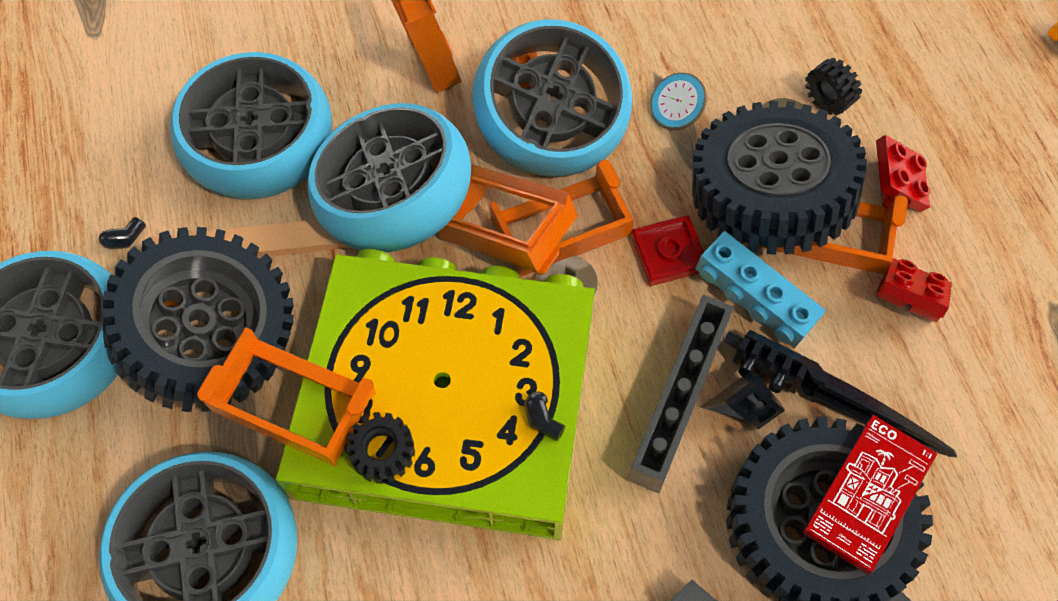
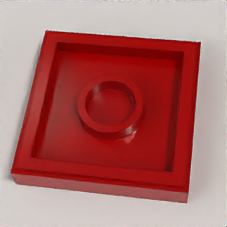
(668, 250)

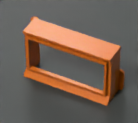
(429, 41)
(604, 181)
(891, 216)
(540, 249)
(224, 379)

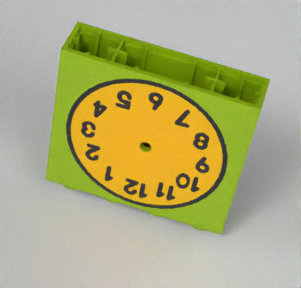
(456, 366)

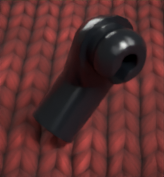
(122, 237)
(538, 416)

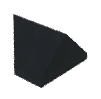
(747, 401)

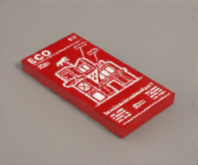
(870, 494)

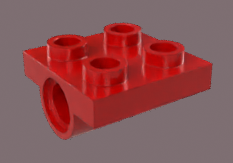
(902, 174)
(924, 291)

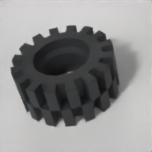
(833, 86)
(366, 433)

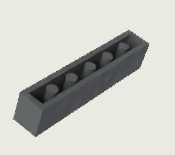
(680, 394)

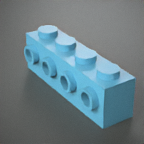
(759, 289)

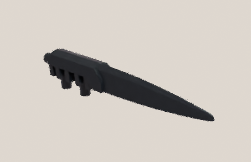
(821, 386)

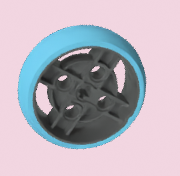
(574, 47)
(251, 124)
(389, 177)
(31, 329)
(191, 479)

